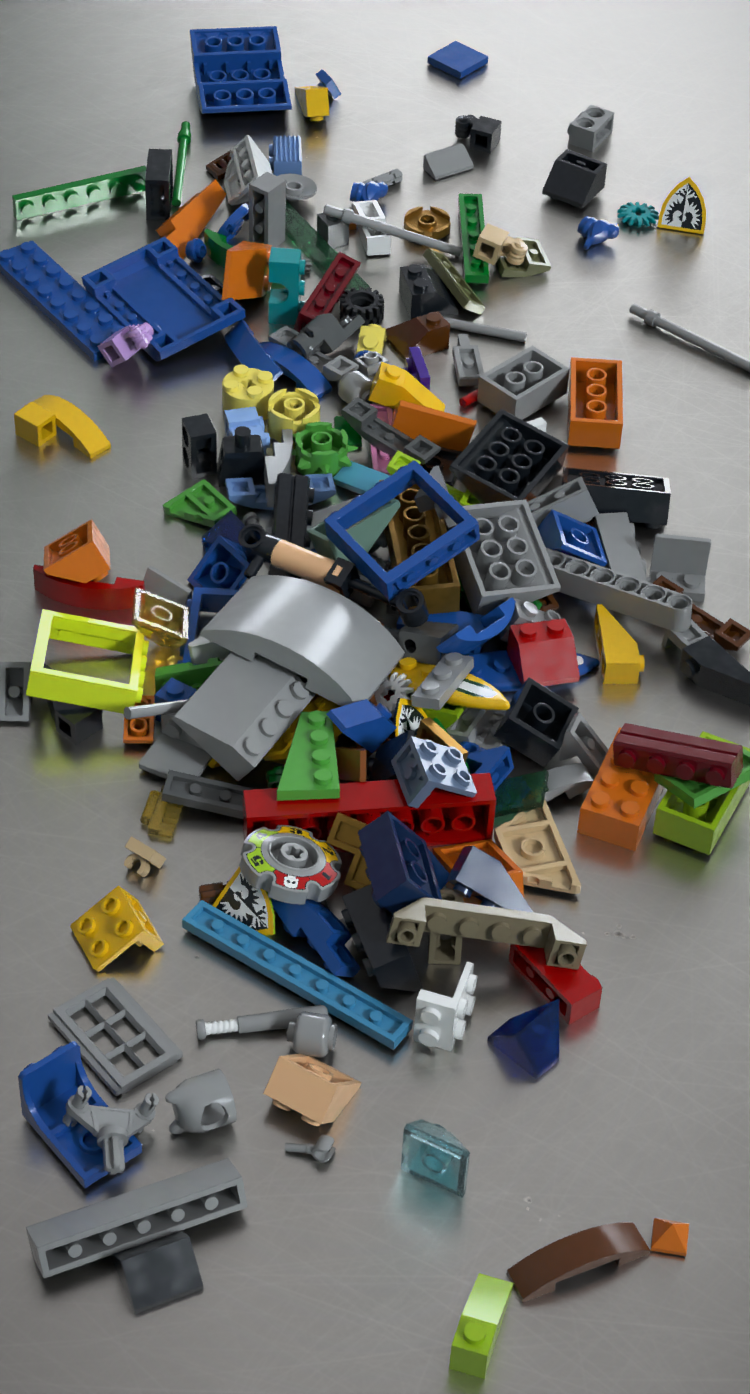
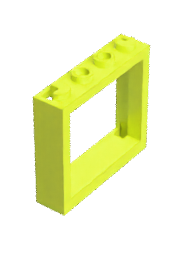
(83, 689)

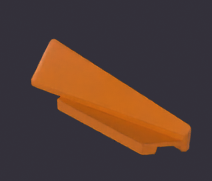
(192, 217)

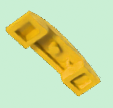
(73, 421)

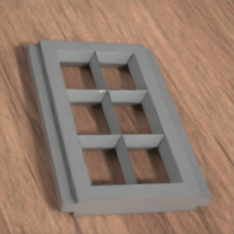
(94, 1057)

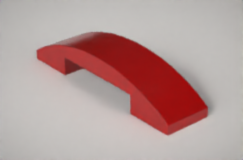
(87, 595)

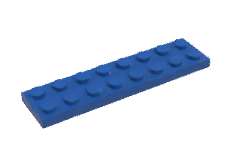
(59, 297)

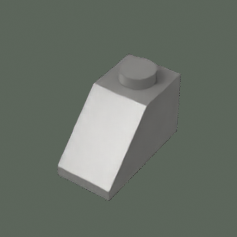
(13, 687)

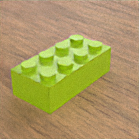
(699, 826)

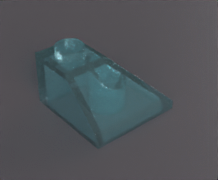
(435, 1156)

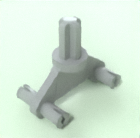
(109, 1124)

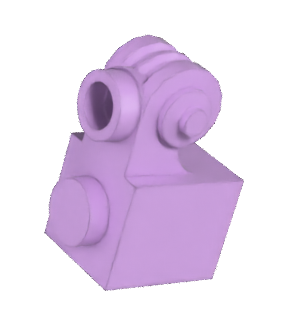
(126, 343)

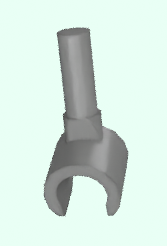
(321, 1151)

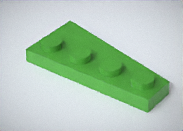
(311, 761)

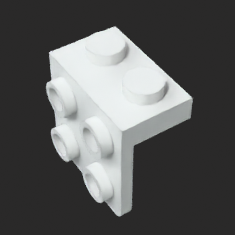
(441, 1017)

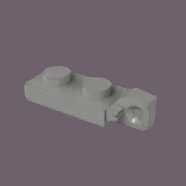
(467, 362)

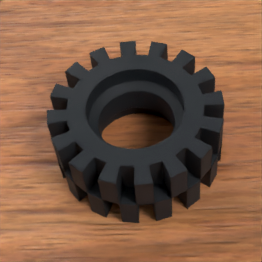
(363, 302)

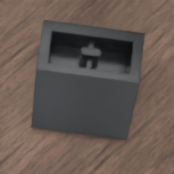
(575, 179)

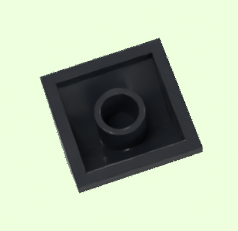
(158, 1271)

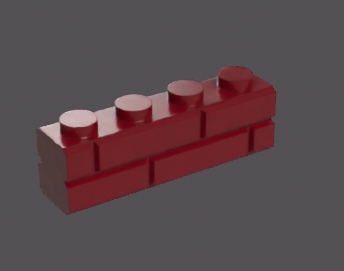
(678, 755)

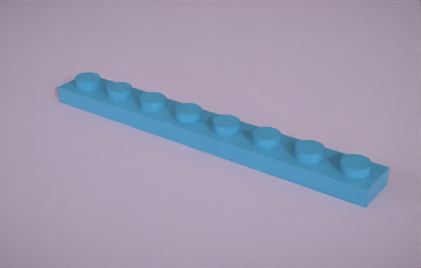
(298, 974)

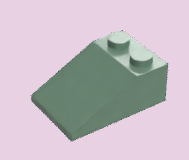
(363, 532)

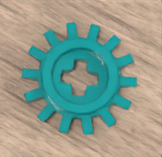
(629, 210)

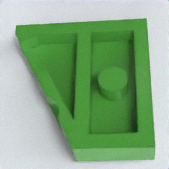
(199, 504)

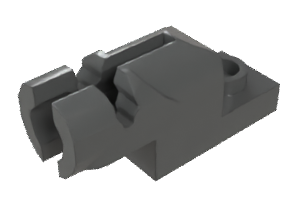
(324, 334)

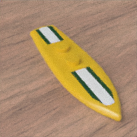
(471, 692)

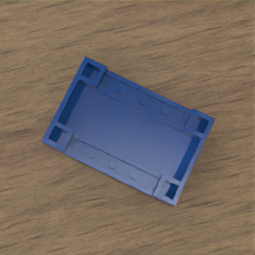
(164, 292)

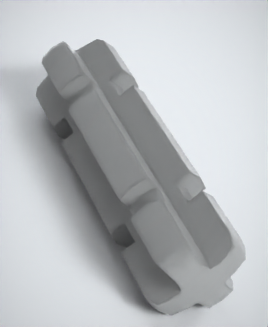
(393, 176)

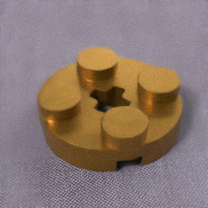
(430, 223)

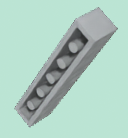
(136, 1217)

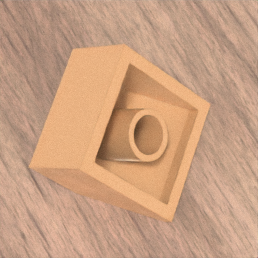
(310, 1088)

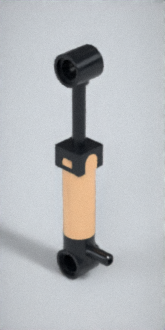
(335, 575)

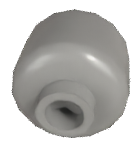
(354, 385)
(312, 1034)

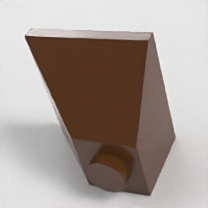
(428, 332)

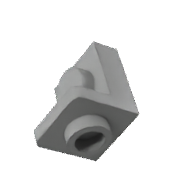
(684, 638)

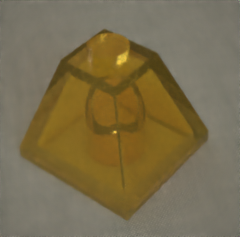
(160, 619)

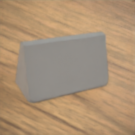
(447, 161)
(165, 586)

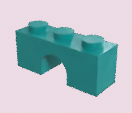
(286, 269)

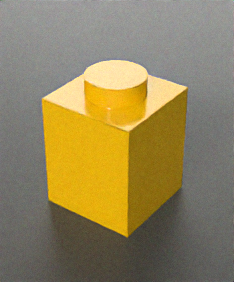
(35, 424)

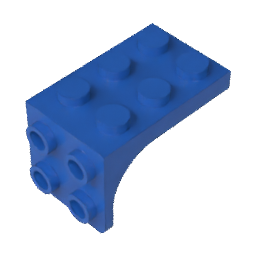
(43, 1097)

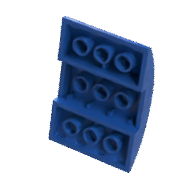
(239, 70)

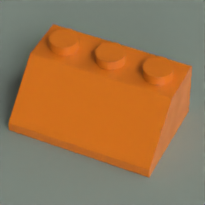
(78, 555)

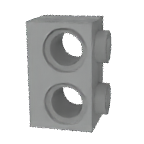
(591, 128)

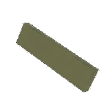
(454, 281)

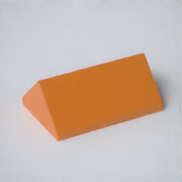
(437, 426)

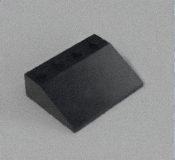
(509, 460)
(641, 496)

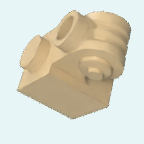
(495, 243)

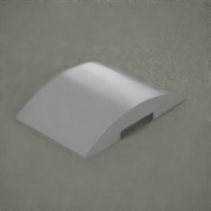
(310, 633)

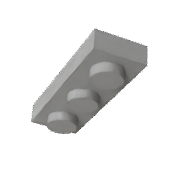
(442, 681)

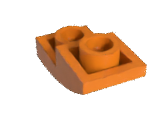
(140, 729)

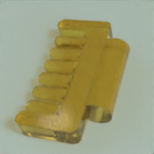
(160, 815)

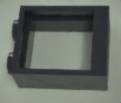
(159, 184)

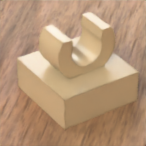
(143, 854)

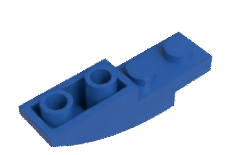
(323, 933)

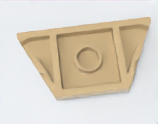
(538, 850)

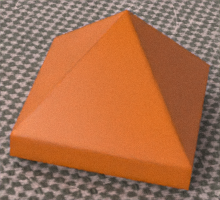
(669, 1237)

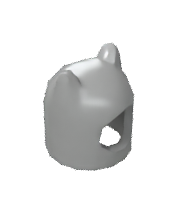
(202, 1103)

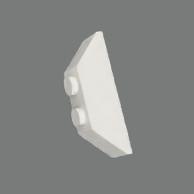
(244, 167)

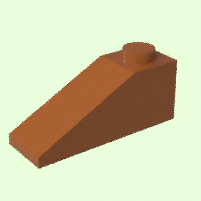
(351, 763)

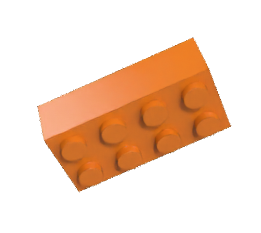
(595, 403)
(619, 804)

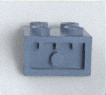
(428, 765)

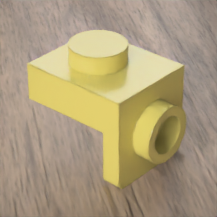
(371, 338)

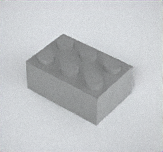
(523, 383)

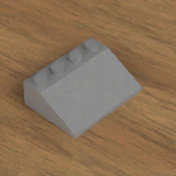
(506, 559)
(243, 711)

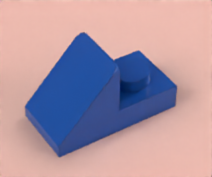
(493, 761)

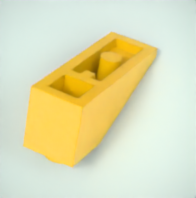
(313, 101)
(397, 384)
(616, 650)

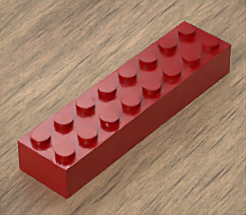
(439, 820)

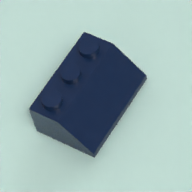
(397, 863)

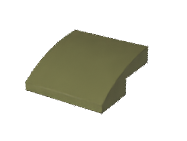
(534, 262)

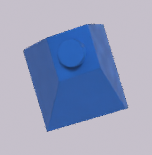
(572, 538)
(221, 566)

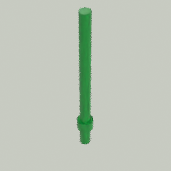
(184, 140)

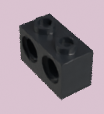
(199, 446)

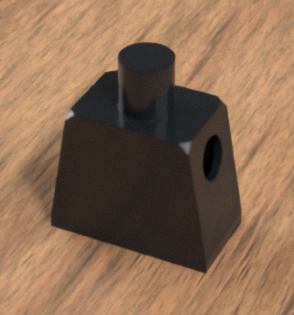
(241, 457)

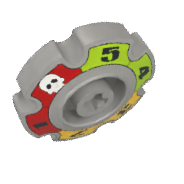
(290, 864)

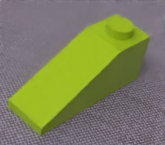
(480, 1326)

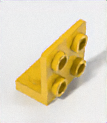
(113, 927)

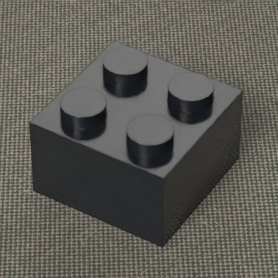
(536, 722)

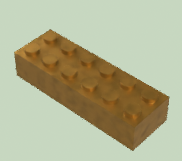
(411, 532)

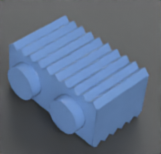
(285, 155)

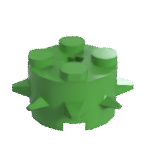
(321, 449)

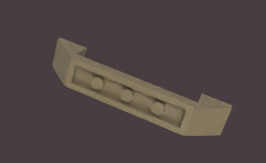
(489, 923)

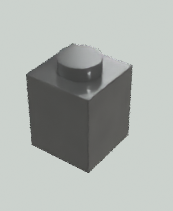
(332, 230)

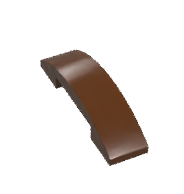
(729, 635)
(574, 1255)

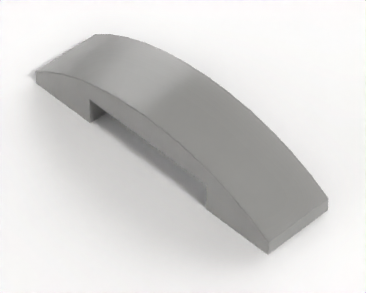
(330, 368)

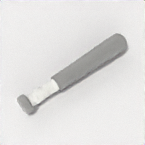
(256, 1022)

